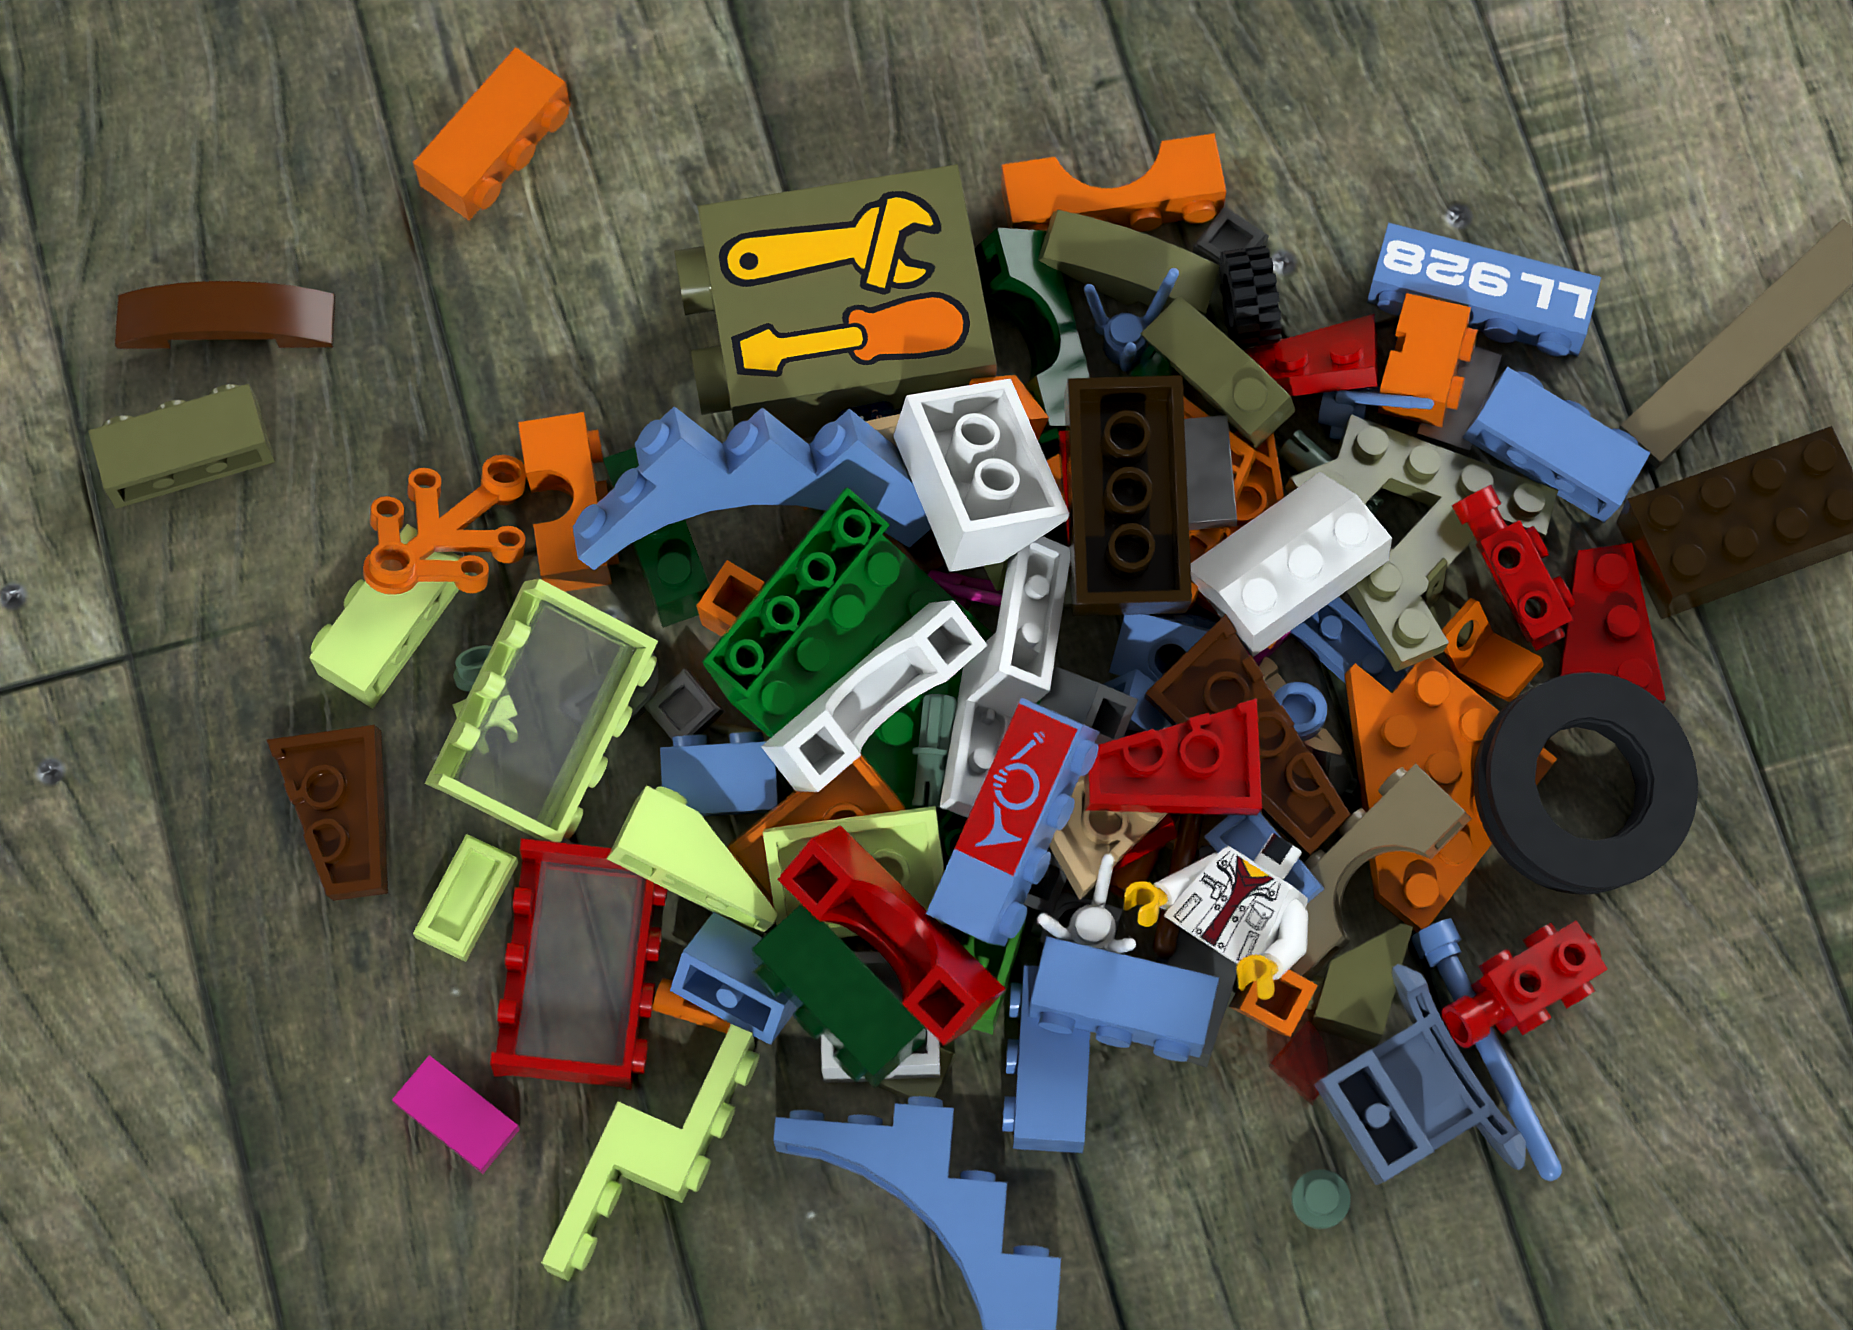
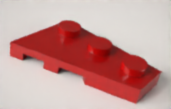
(1324, 358)

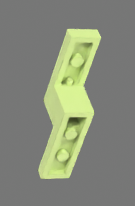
(651, 1154)

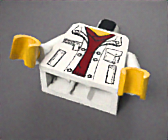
(1235, 909)

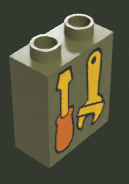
(837, 298)

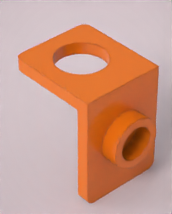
(1488, 657)

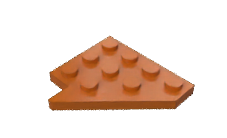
(1438, 726)

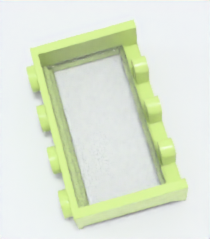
(544, 712)

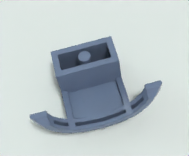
(1414, 1093)

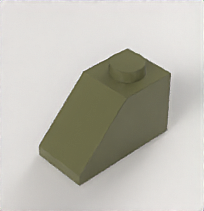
(1360, 988)

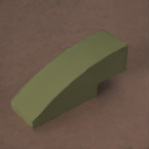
(1124, 261)

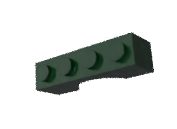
(1040, 308)

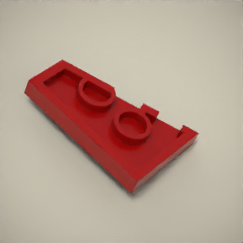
(1610, 620)
(1184, 768)

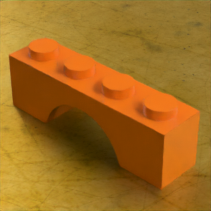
(1178, 187)

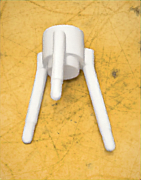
(1092, 923)

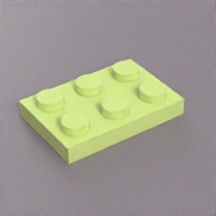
(900, 841)

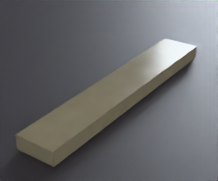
(1745, 347)

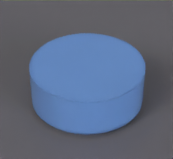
(1304, 706)

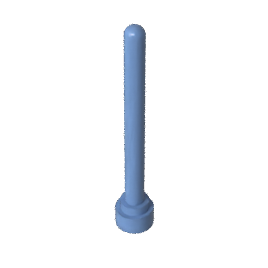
(1440, 948)

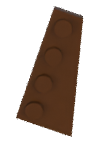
(1293, 785)

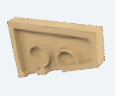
(1094, 834)

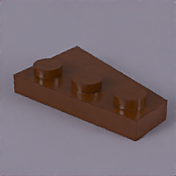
(340, 802)

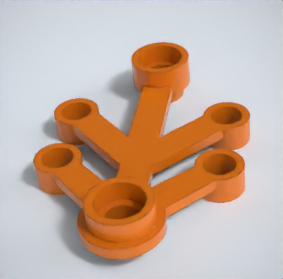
(399, 566)

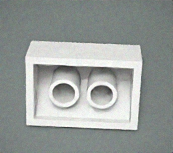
(978, 472)
(1291, 561)

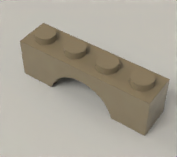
(1408, 818)

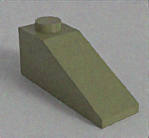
(1220, 371)

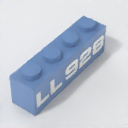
(1506, 292)

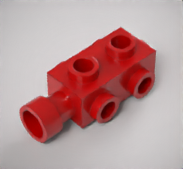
(1528, 574)
(1551, 970)

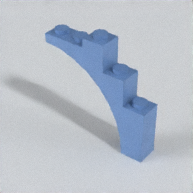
(760, 463)
(964, 1213)

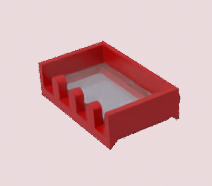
(577, 968)

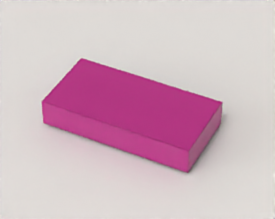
(456, 1114)

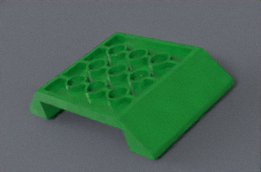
(821, 618)

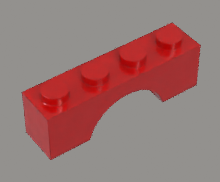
(851, 889)

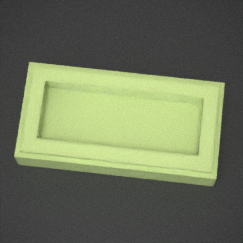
(466, 897)

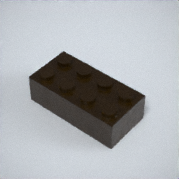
(1127, 495)
(1742, 522)

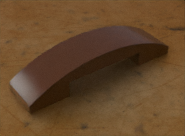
(225, 312)

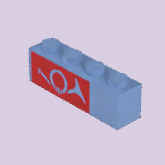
(1014, 823)

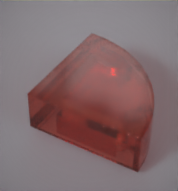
(1303, 1062)

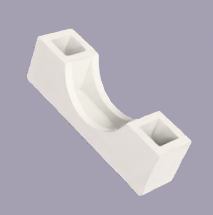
(839, 722)

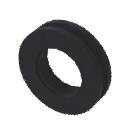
(1659, 765)

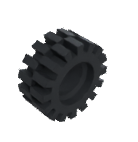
(1250, 296)

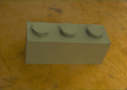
(181, 445)

